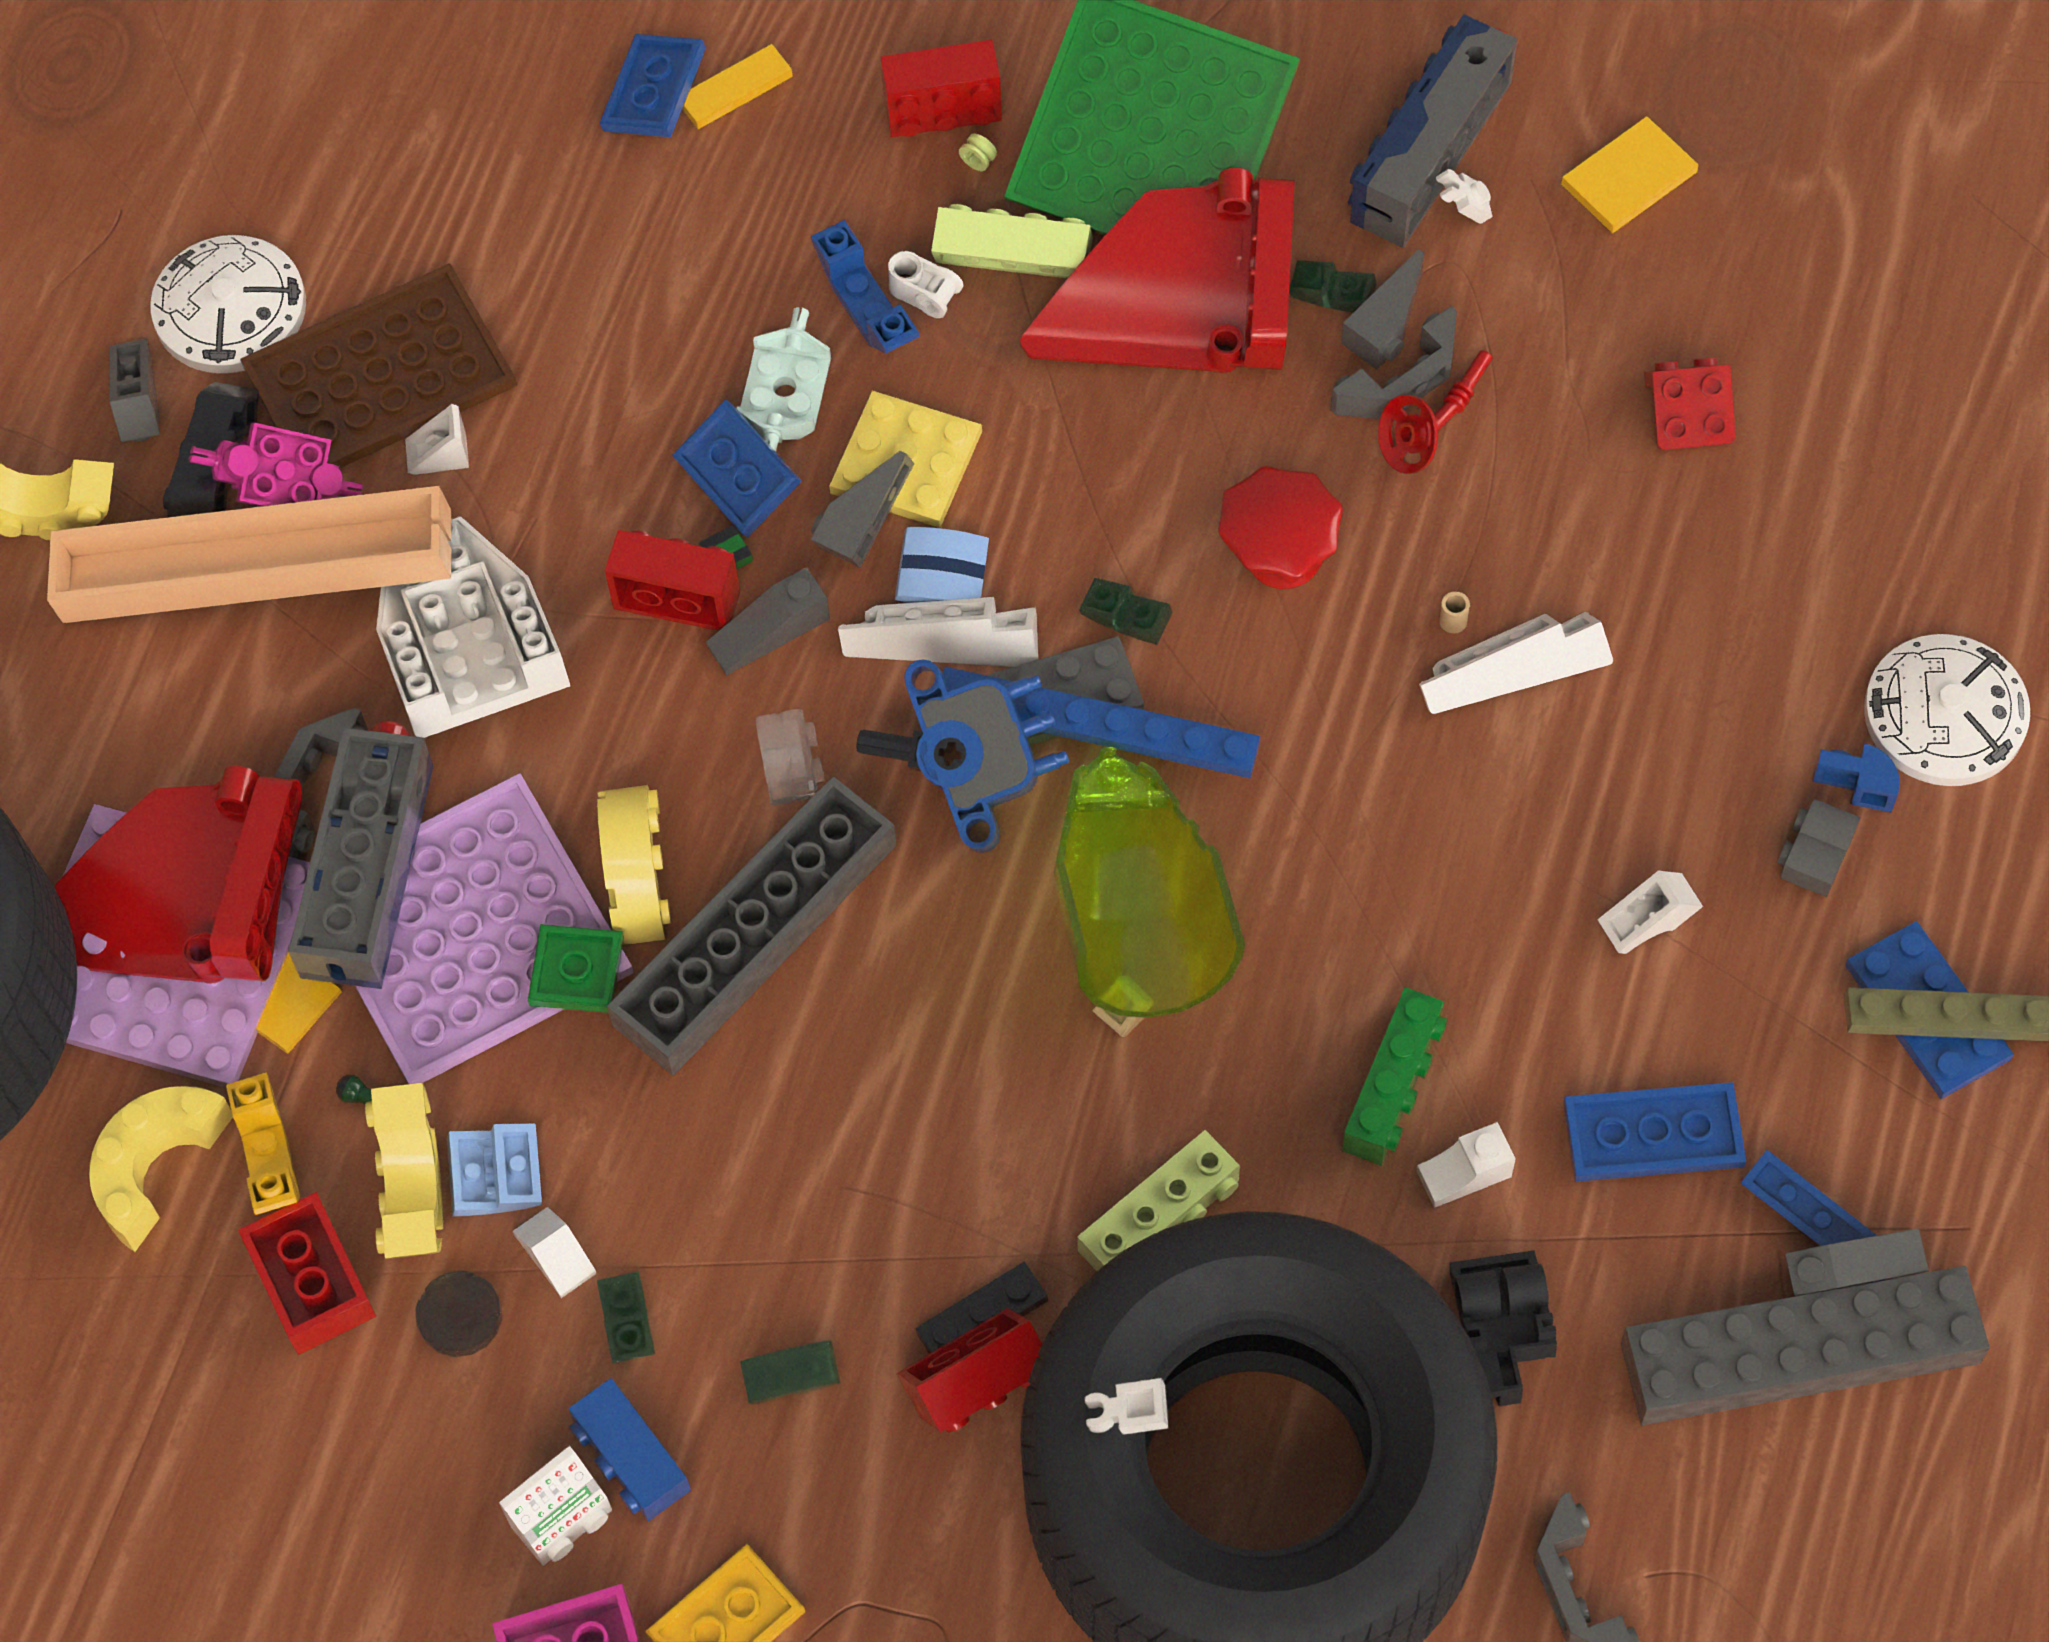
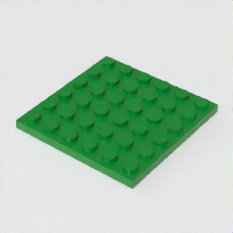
(1145, 108)

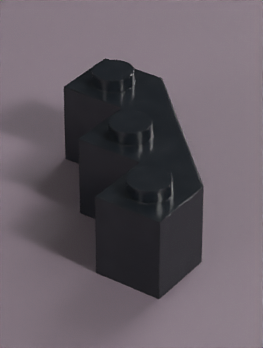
(219, 415)

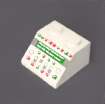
(556, 1507)

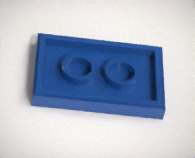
(652, 85)
(736, 468)

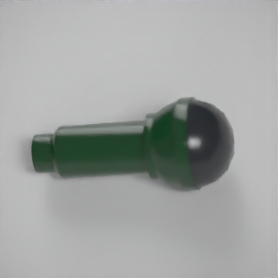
(353, 1090)

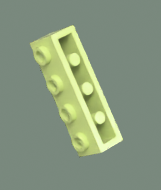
(1010, 242)
(1166, 1198)

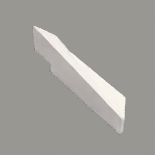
(944, 633)
(1517, 660)

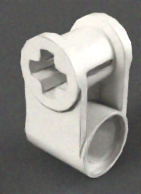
(928, 286)

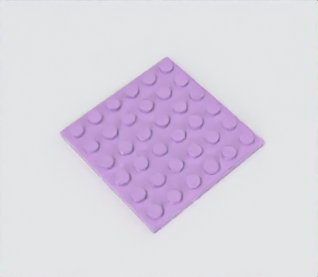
(472, 930)
(169, 1022)

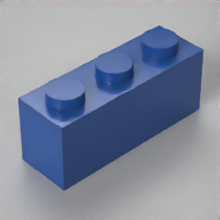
(627, 1451)

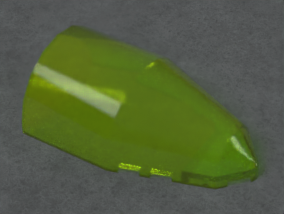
(1141, 894)

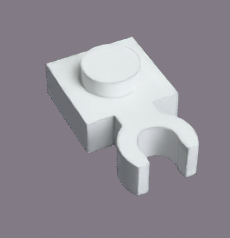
(1470, 195)
(1137, 1407)

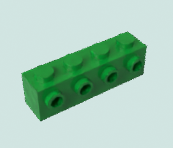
(1393, 1075)

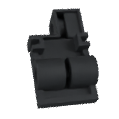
(1505, 1316)

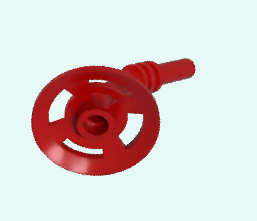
(1420, 432)

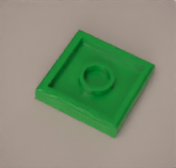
(575, 968)

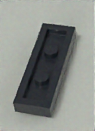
(1013, 1290)

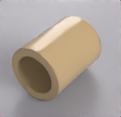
(1457, 603)

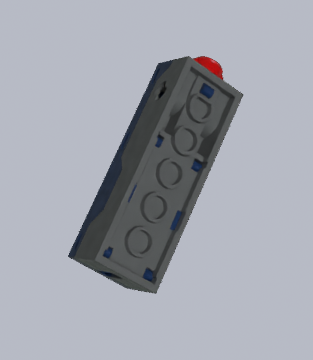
(1432, 129)
(362, 856)

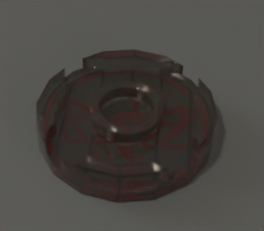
(458, 1314)

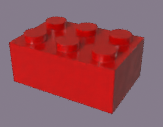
(941, 88)
(672, 580)
(307, 1273)
(972, 1371)

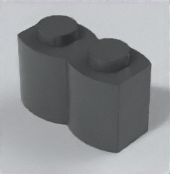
(1819, 847)

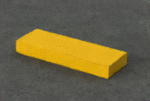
(736, 86)

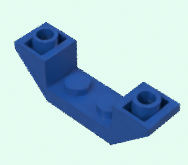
(858, 292)

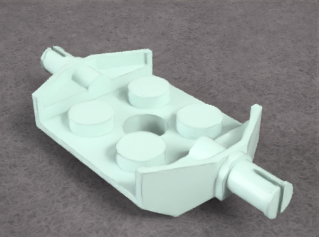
(782, 359)

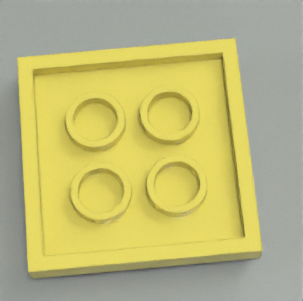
(933, 441)

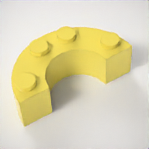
(54, 502)
(631, 861)
(136, 1139)
(411, 1171)

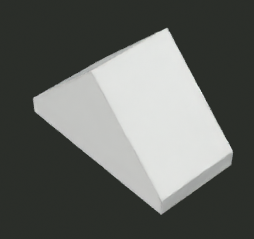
(438, 444)
(555, 1251)

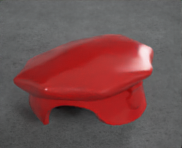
(1280, 525)

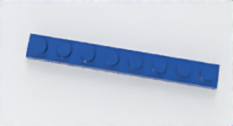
(1132, 728)

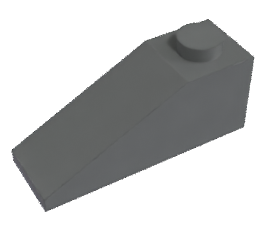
(1380, 323)
(133, 391)
(859, 513)
(770, 621)
(1857, 1262)

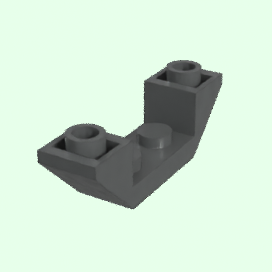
(1364, 398)
(305, 757)
(1564, 1533)

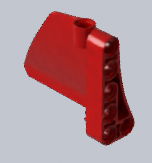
(1180, 281)
(188, 881)

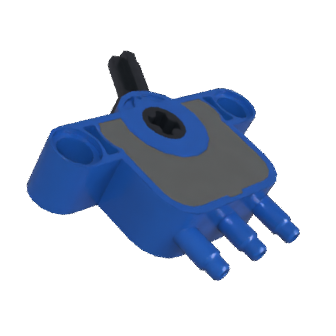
(986, 732)

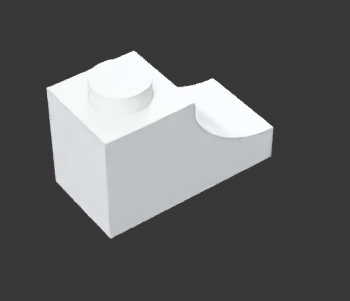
(1650, 909)
(1468, 1165)

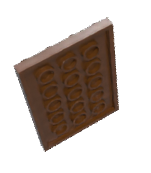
(381, 367)

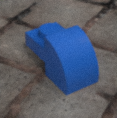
(1870, 776)

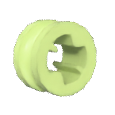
(978, 152)

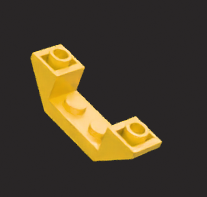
(265, 1144)

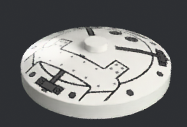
(226, 302)
(1947, 709)

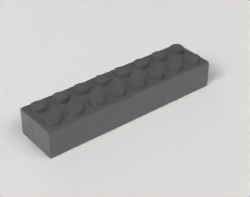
(752, 926)
(1804, 1345)

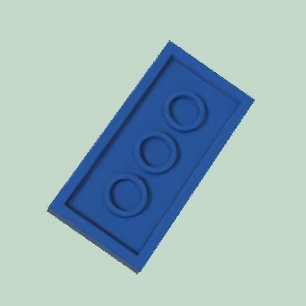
(1913, 963)
(1654, 1132)

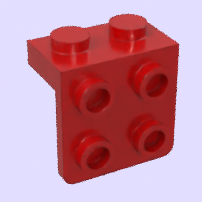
(1692, 404)

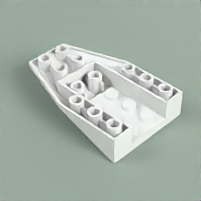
(468, 639)

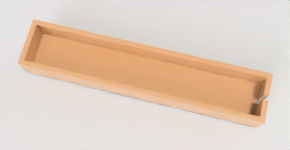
(250, 554)

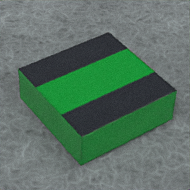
(732, 542)

